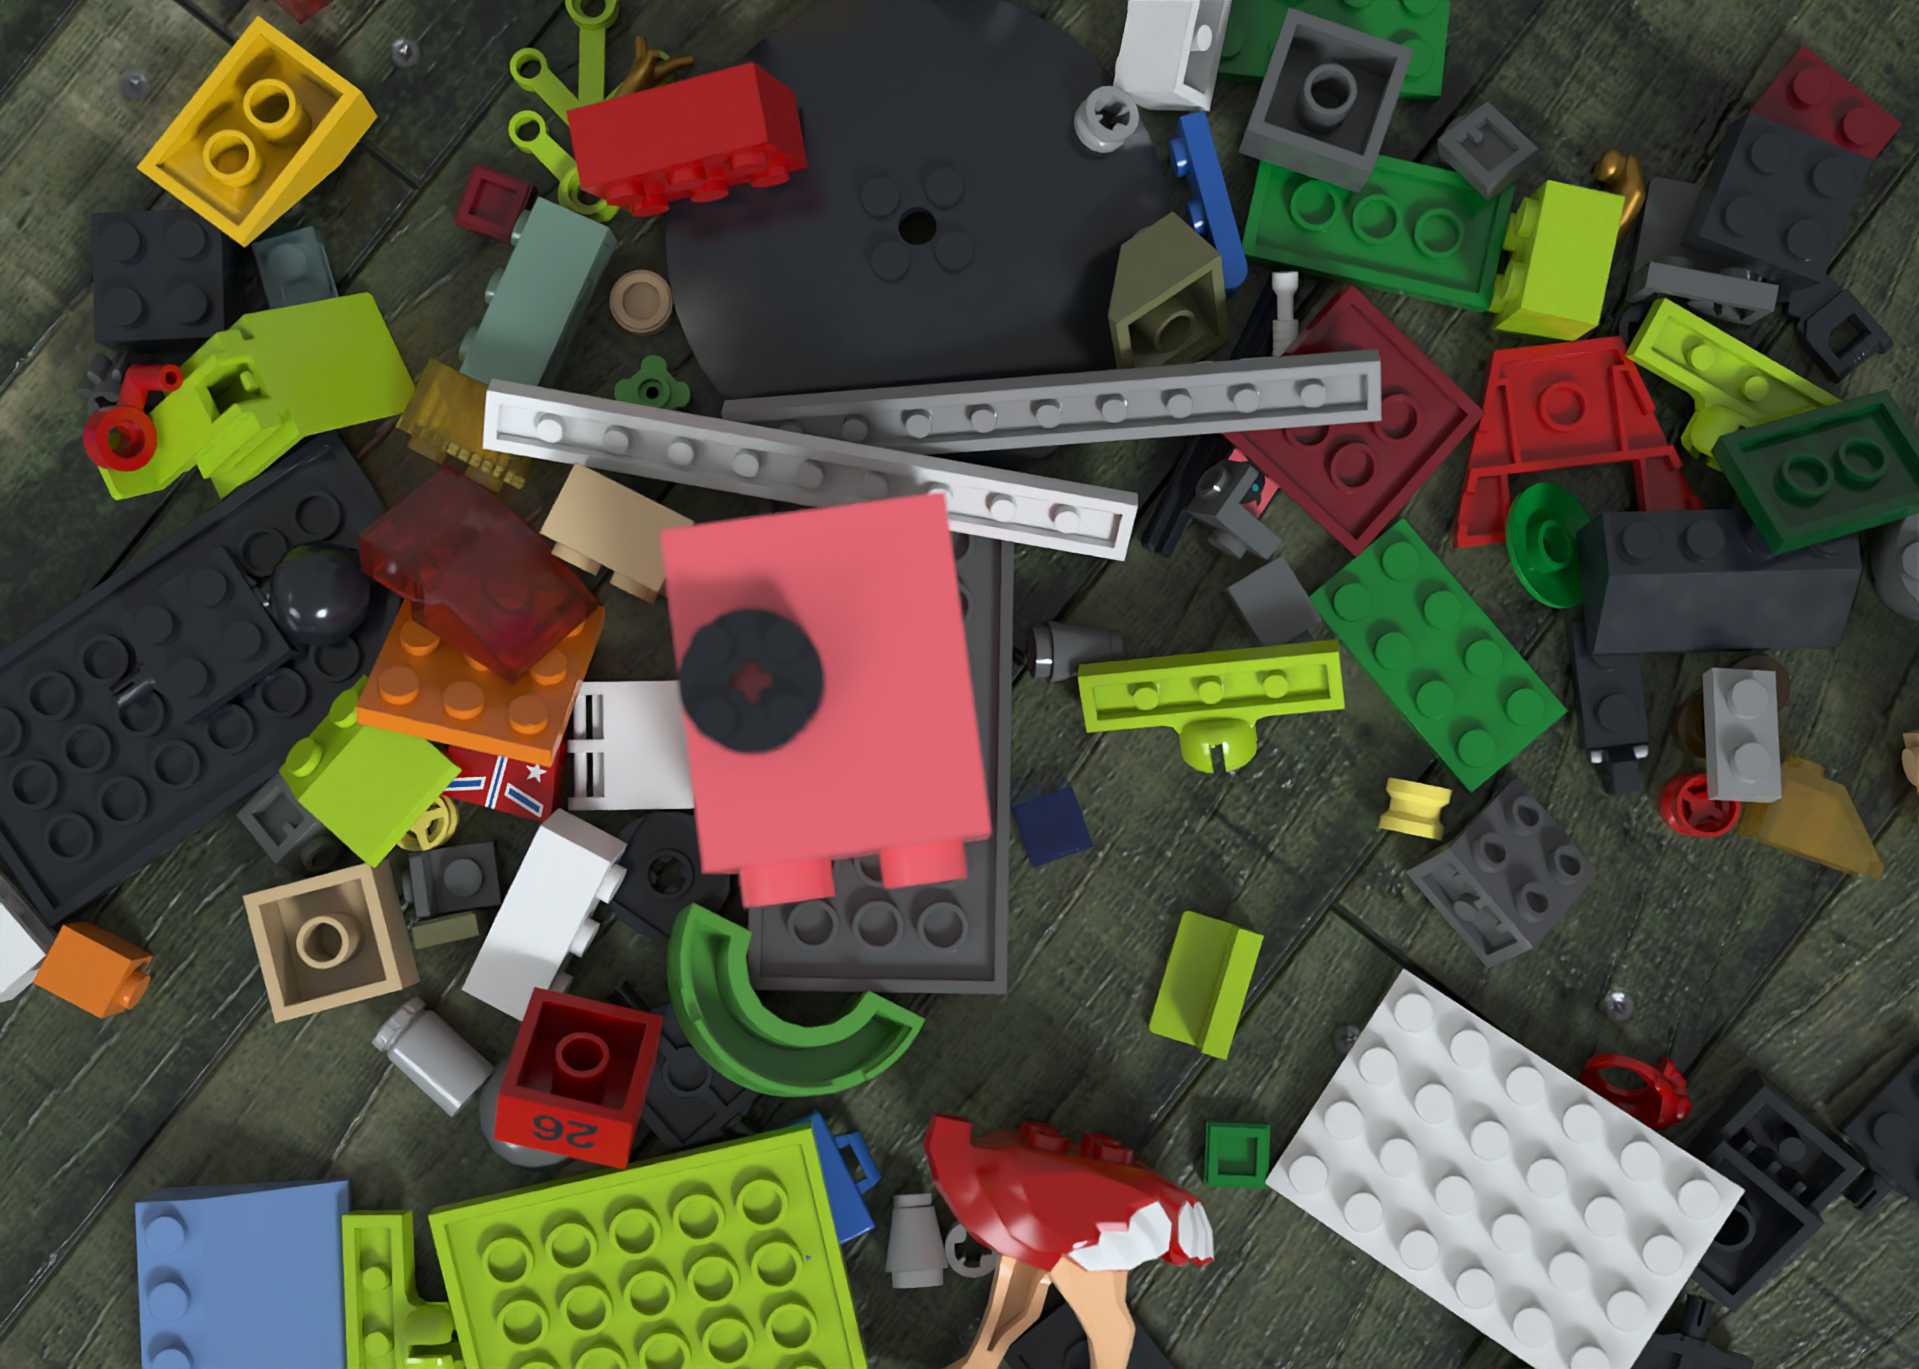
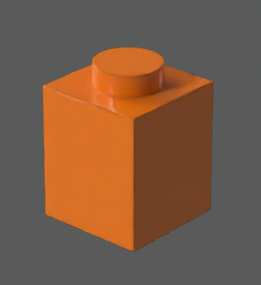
(95, 969)

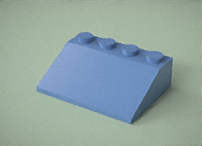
(243, 1275)

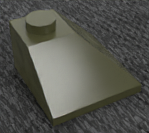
(1167, 297)

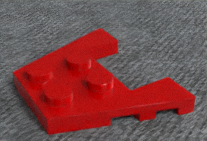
(1561, 412)

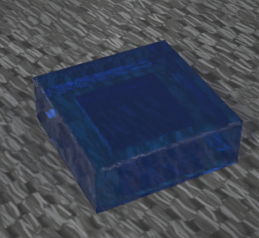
(1052, 826)

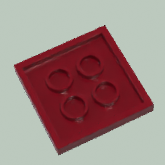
(1364, 472)

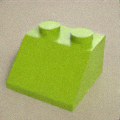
(366, 779)

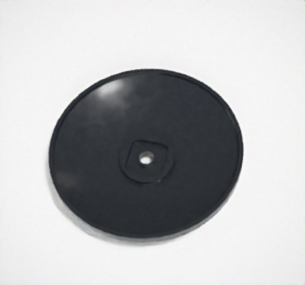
(937, 116)

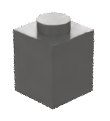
(1272, 606)

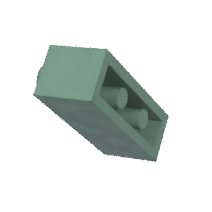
(538, 297)

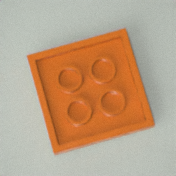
(449, 698)

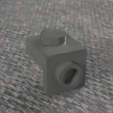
(1218, 509)

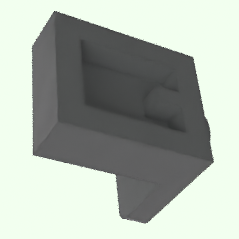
(1486, 150)
(289, 830)
(454, 878)

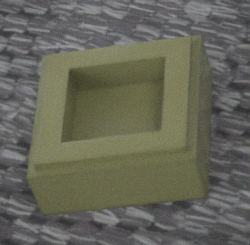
(451, 927)

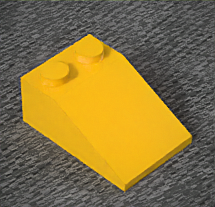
(258, 134)

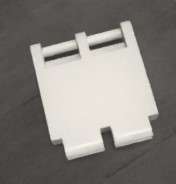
(635, 747)

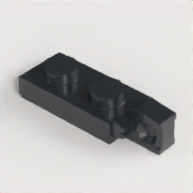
(1609, 711)

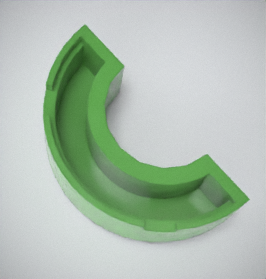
(753, 1045)

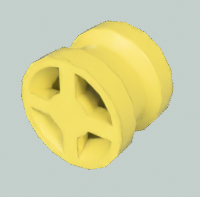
(1415, 808)
(443, 828)

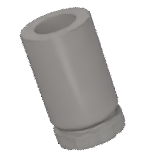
(433, 1055)

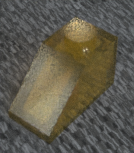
(1813, 822)

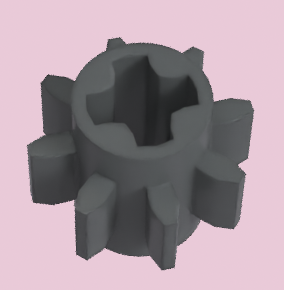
(105, 378)

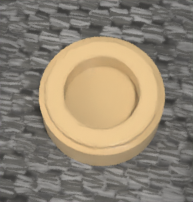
(642, 303)

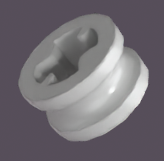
(1087, 121)
(987, 1262)

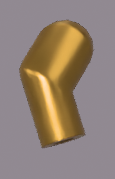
(1626, 180)

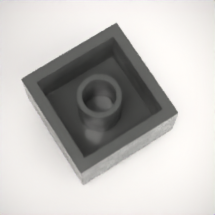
(1326, 100)

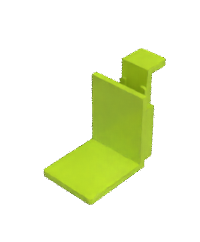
(267, 388)

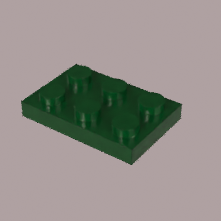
(1824, 471)

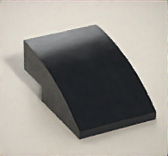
(1789, 1176)

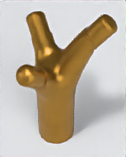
(645, 70)

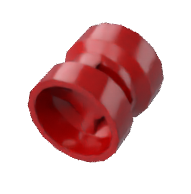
(1706, 816)

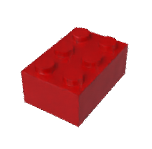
(688, 140)

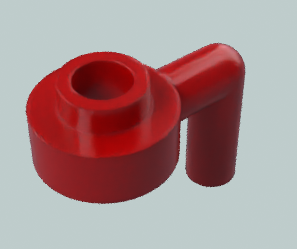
(136, 429)

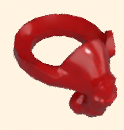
(1657, 1104)

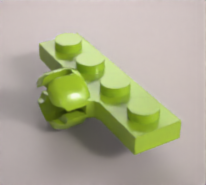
(1725, 377)
(1212, 695)
(383, 1312)

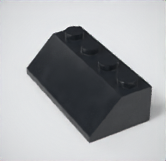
(1709, 585)

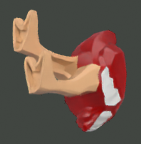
(1061, 1218)

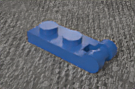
(1210, 209)

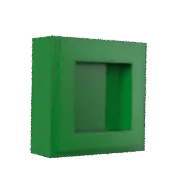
(1235, 1153)

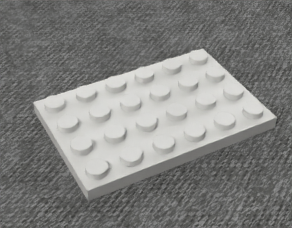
(1502, 1185)

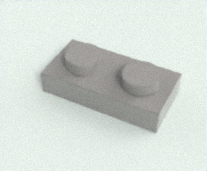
(1741, 735)

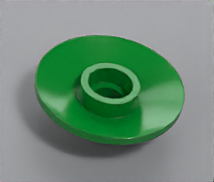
(1544, 543)

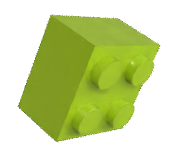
(1556, 263)

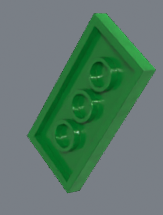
(1410, 23)
(1404, 233)
(1435, 656)

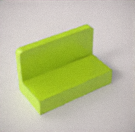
(1205, 983)

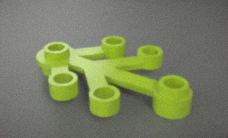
(557, 96)

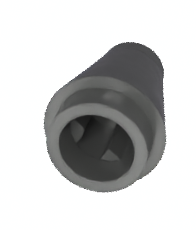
(1061, 647)

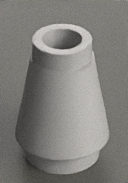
(915, 1243)

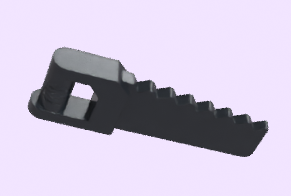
(1818, 313)

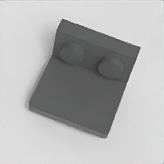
(1685, 276)
(1504, 876)

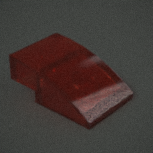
(475, 574)

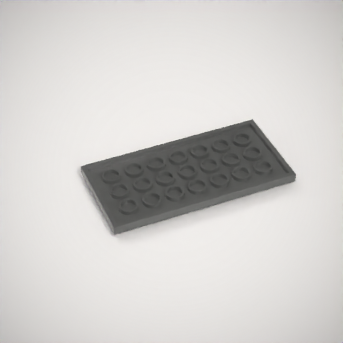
(931, 933)

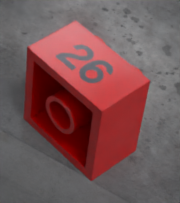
(578, 1078)

